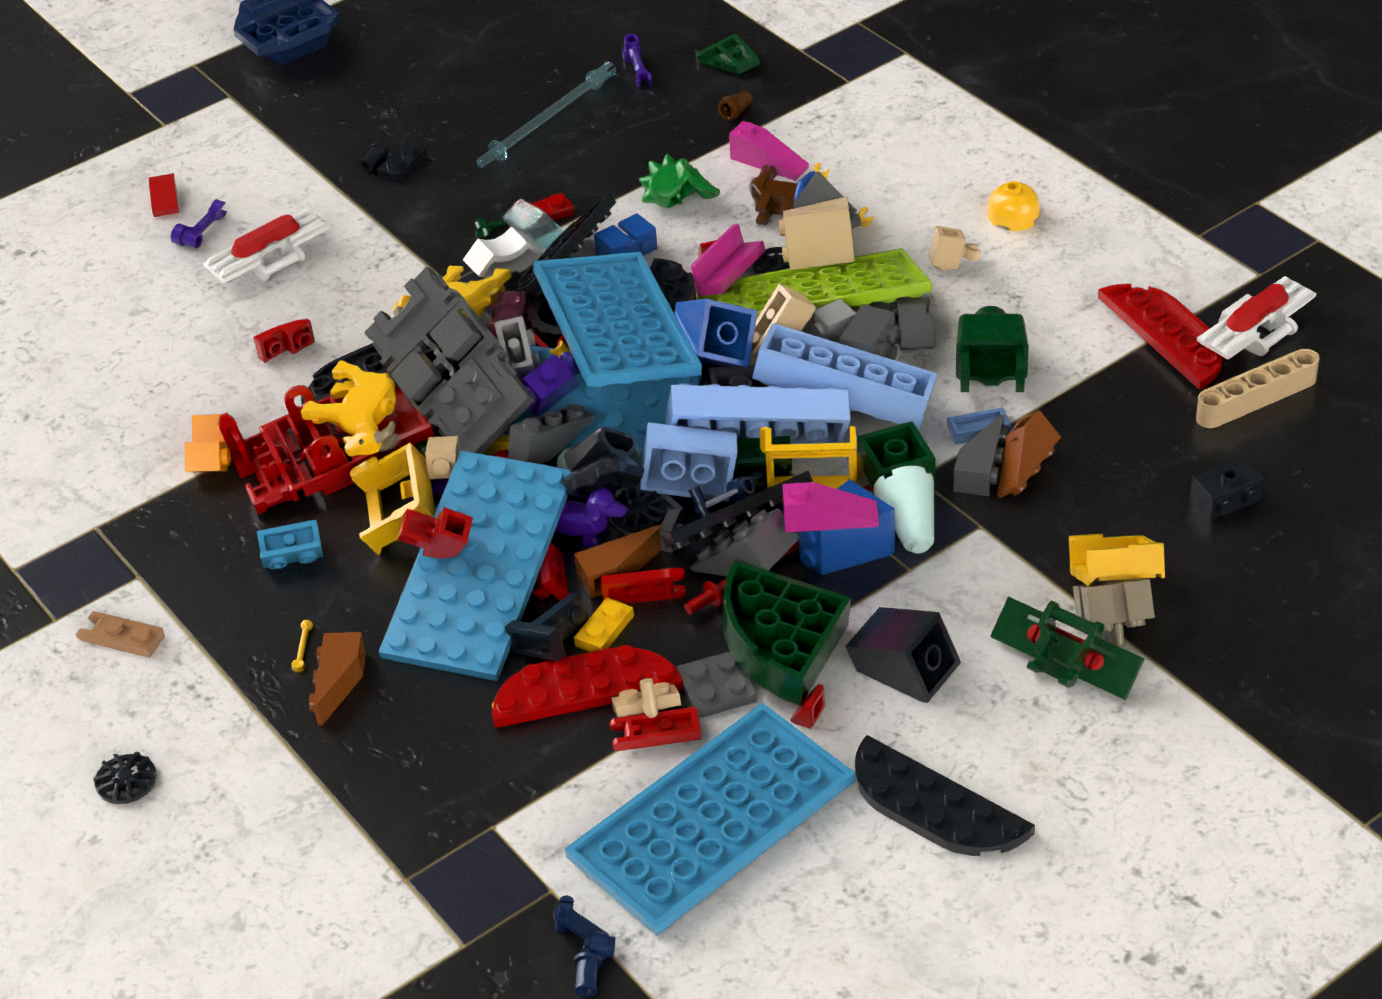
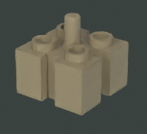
(1115, 605)

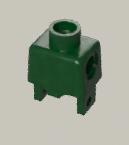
(991, 348)

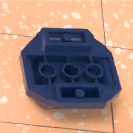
(285, 27)

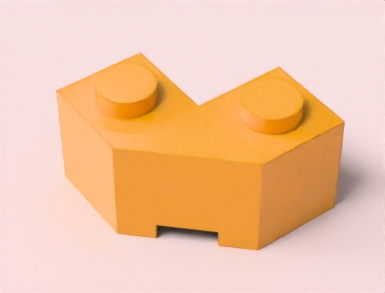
(208, 448)

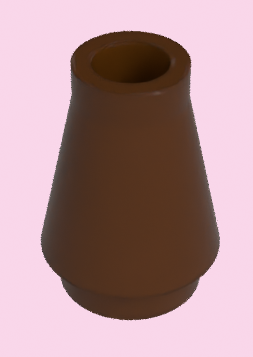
(733, 105)

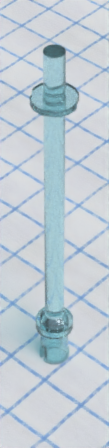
(593, 80)

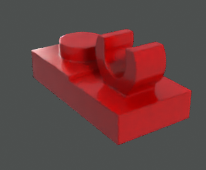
(552, 576)

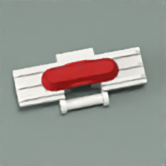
(280, 235)
(1268, 309)

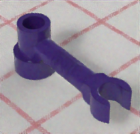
(632, 54)
(192, 236)

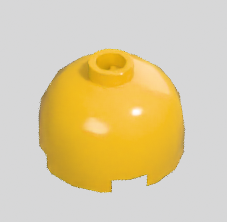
(1013, 206)

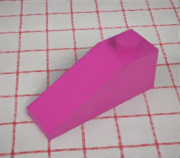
(759, 147)
(821, 507)

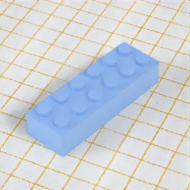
(873, 382)
(798, 412)

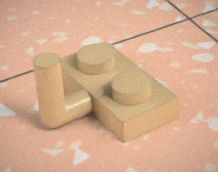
(647, 701)

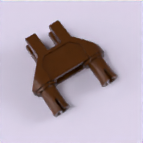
(771, 195)

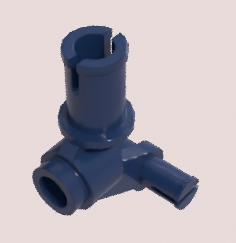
(735, 490)
(595, 949)

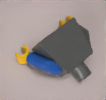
(816, 189)

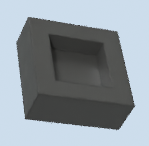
(671, 522)

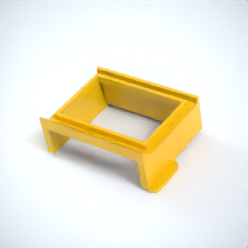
(819, 450)
(379, 474)
(1115, 558)

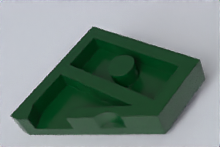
(729, 55)

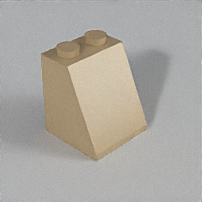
(817, 234)

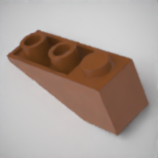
(1024, 450)
(616, 557)
(340, 669)

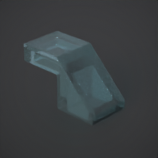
(533, 222)

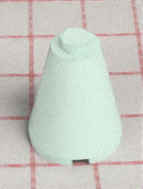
(912, 496)

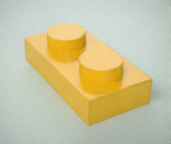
(604, 625)

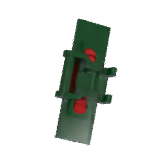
(1063, 653)

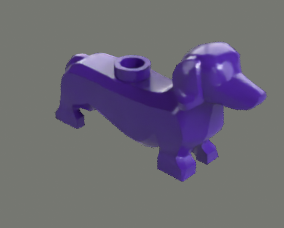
(591, 517)

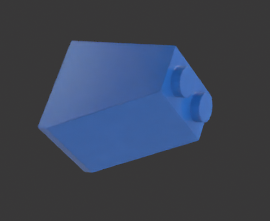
(718, 331)
(843, 548)

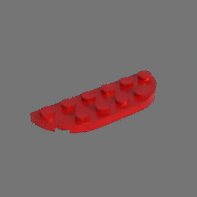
(1167, 328)
(578, 683)

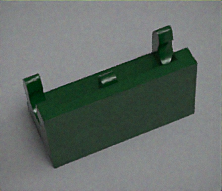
(750, 454)

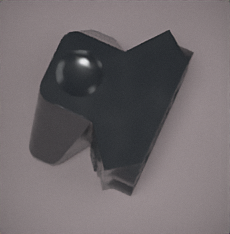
(602, 462)

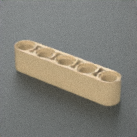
(1257, 388)

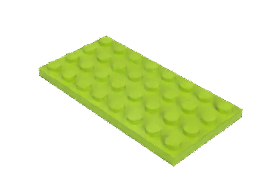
(867, 280)

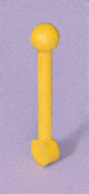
(298, 664)

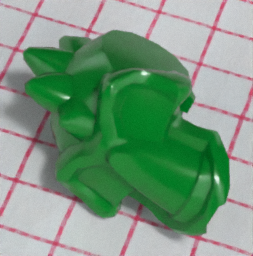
(673, 182)

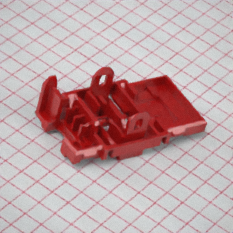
(273, 450)

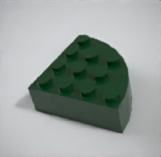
(781, 628)

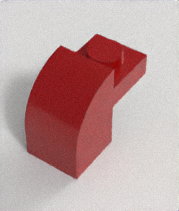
(437, 536)

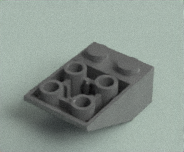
(754, 542)

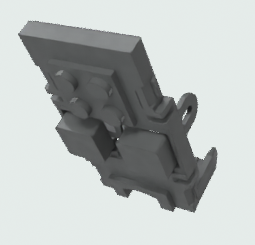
(481, 395)

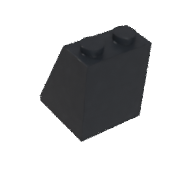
(905, 651)

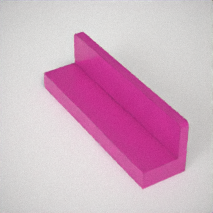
(725, 262)

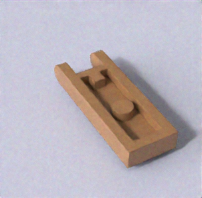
(122, 634)

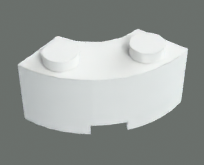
(509, 251)

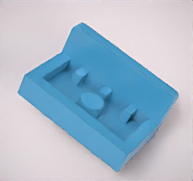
(290, 544)

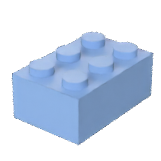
(687, 457)

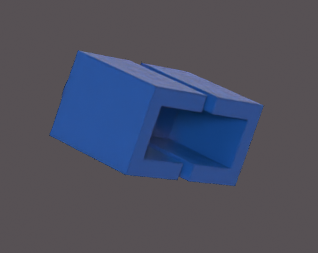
(640, 237)

